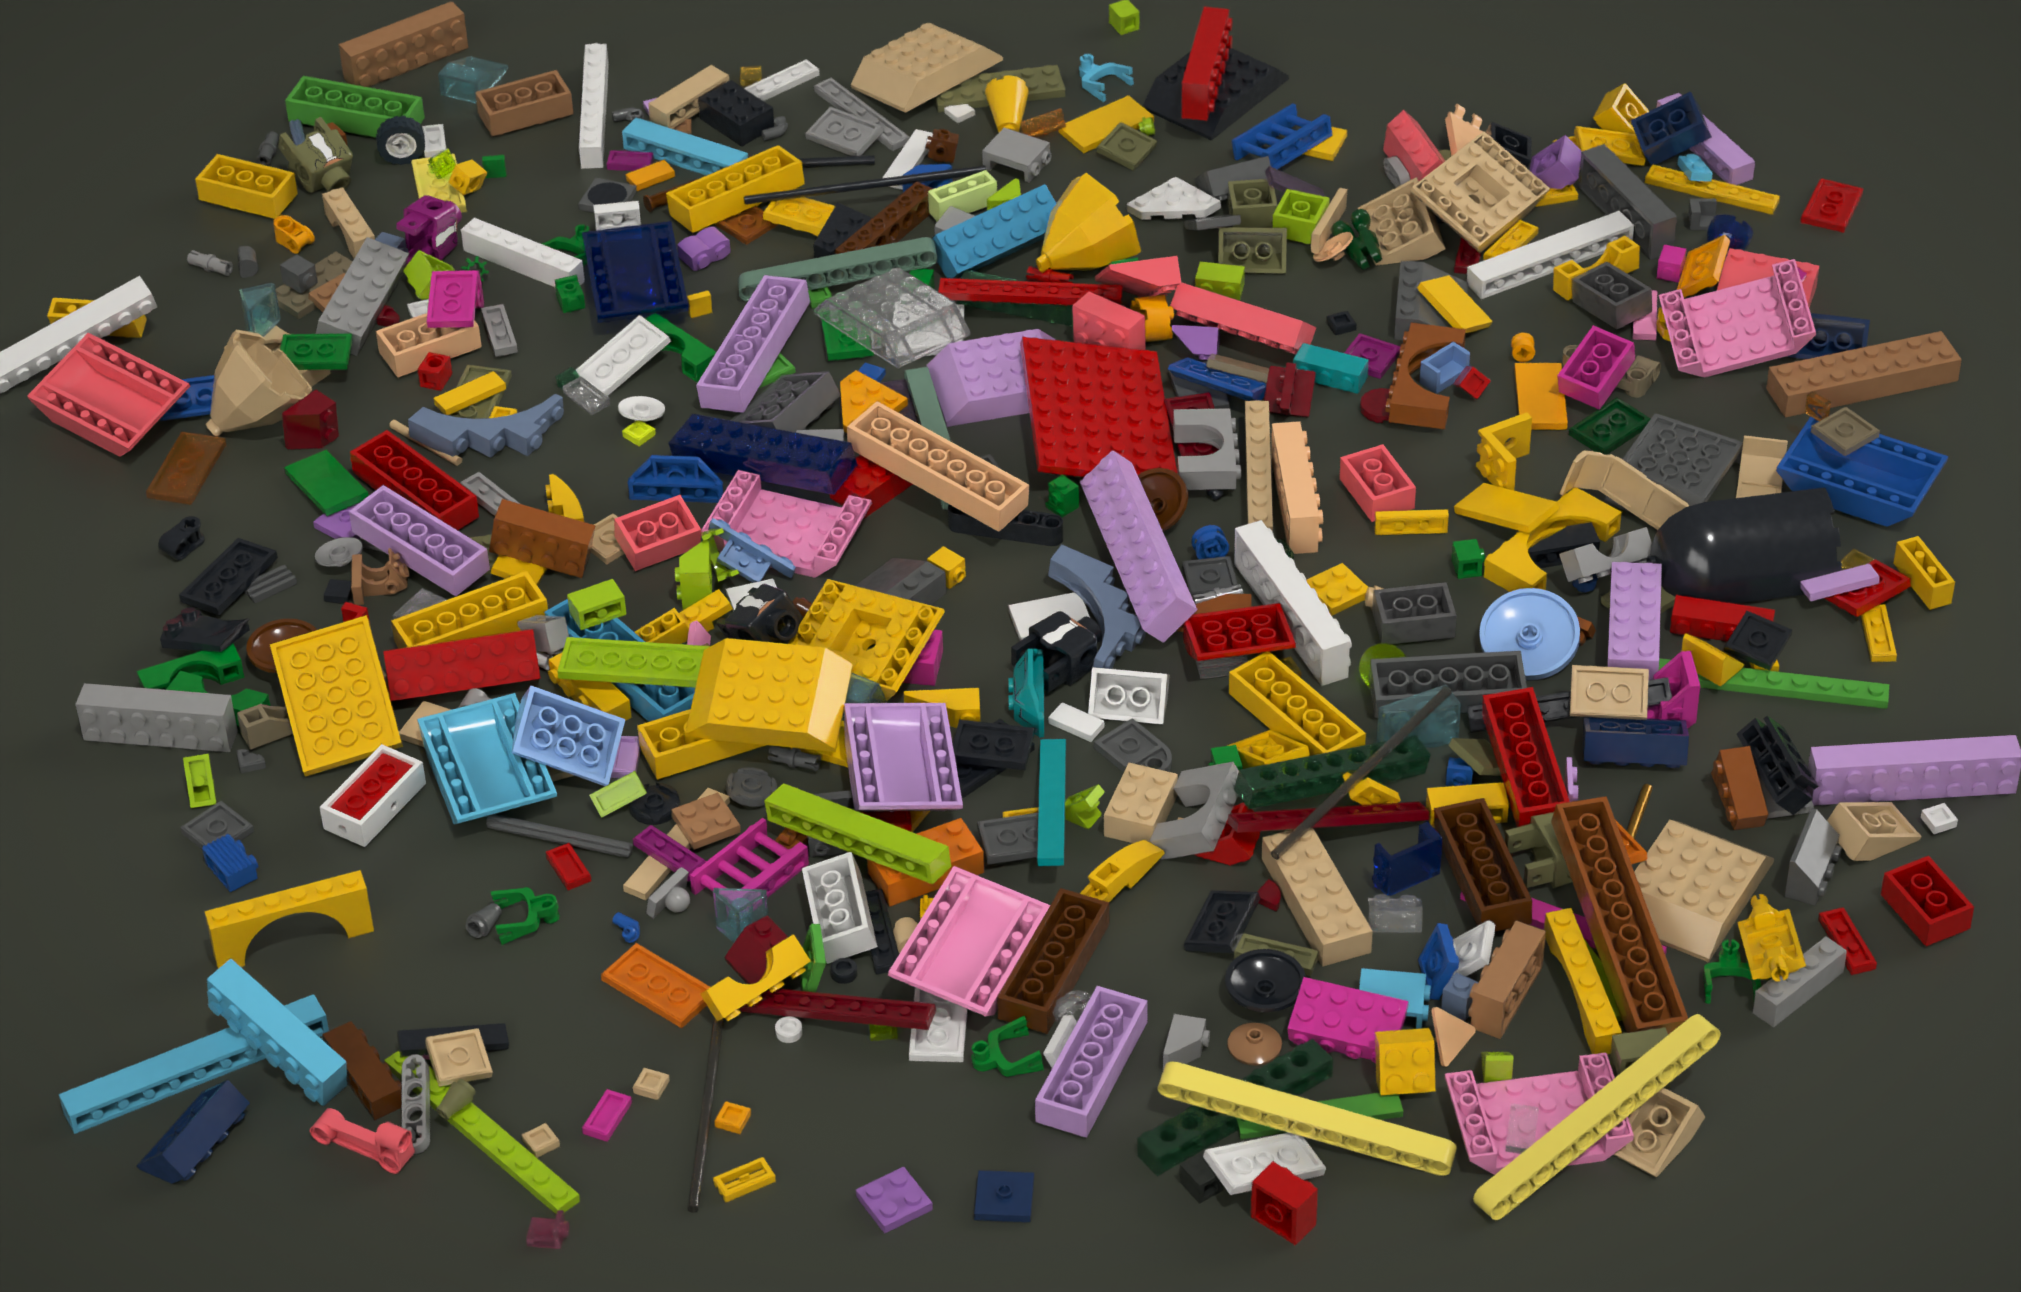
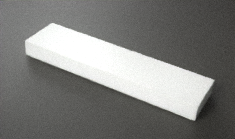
(783, 80)
(910, 155)

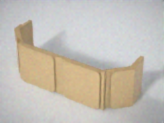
(1759, 466)
(1624, 486)

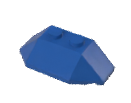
(672, 476)

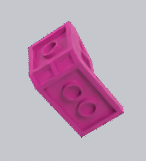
(454, 298)
(1684, 690)

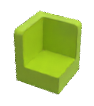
(1124, 17)

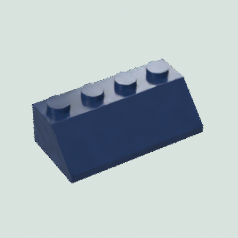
(1834, 335)
(1635, 741)
(195, 1133)

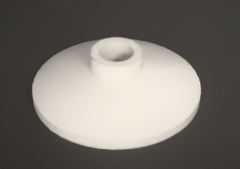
(641, 408)

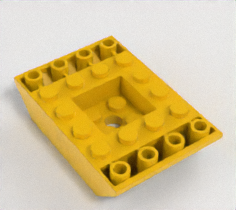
(854, 618)

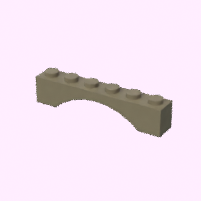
(267, 723)

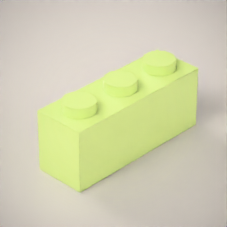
(964, 194)

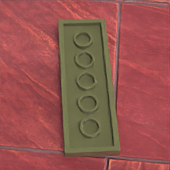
(1041, 82)

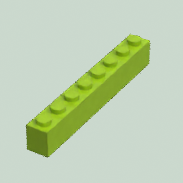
(858, 833)

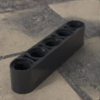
(1026, 527)

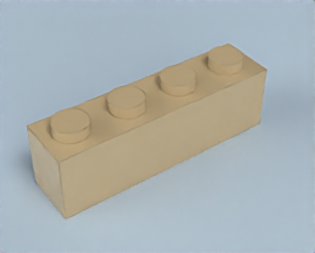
(682, 100)

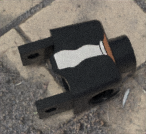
(762, 616)
(1066, 646)

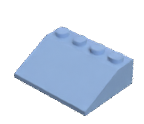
(567, 735)

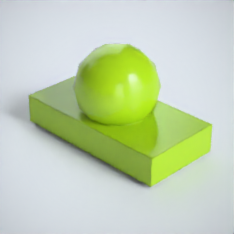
(618, 794)

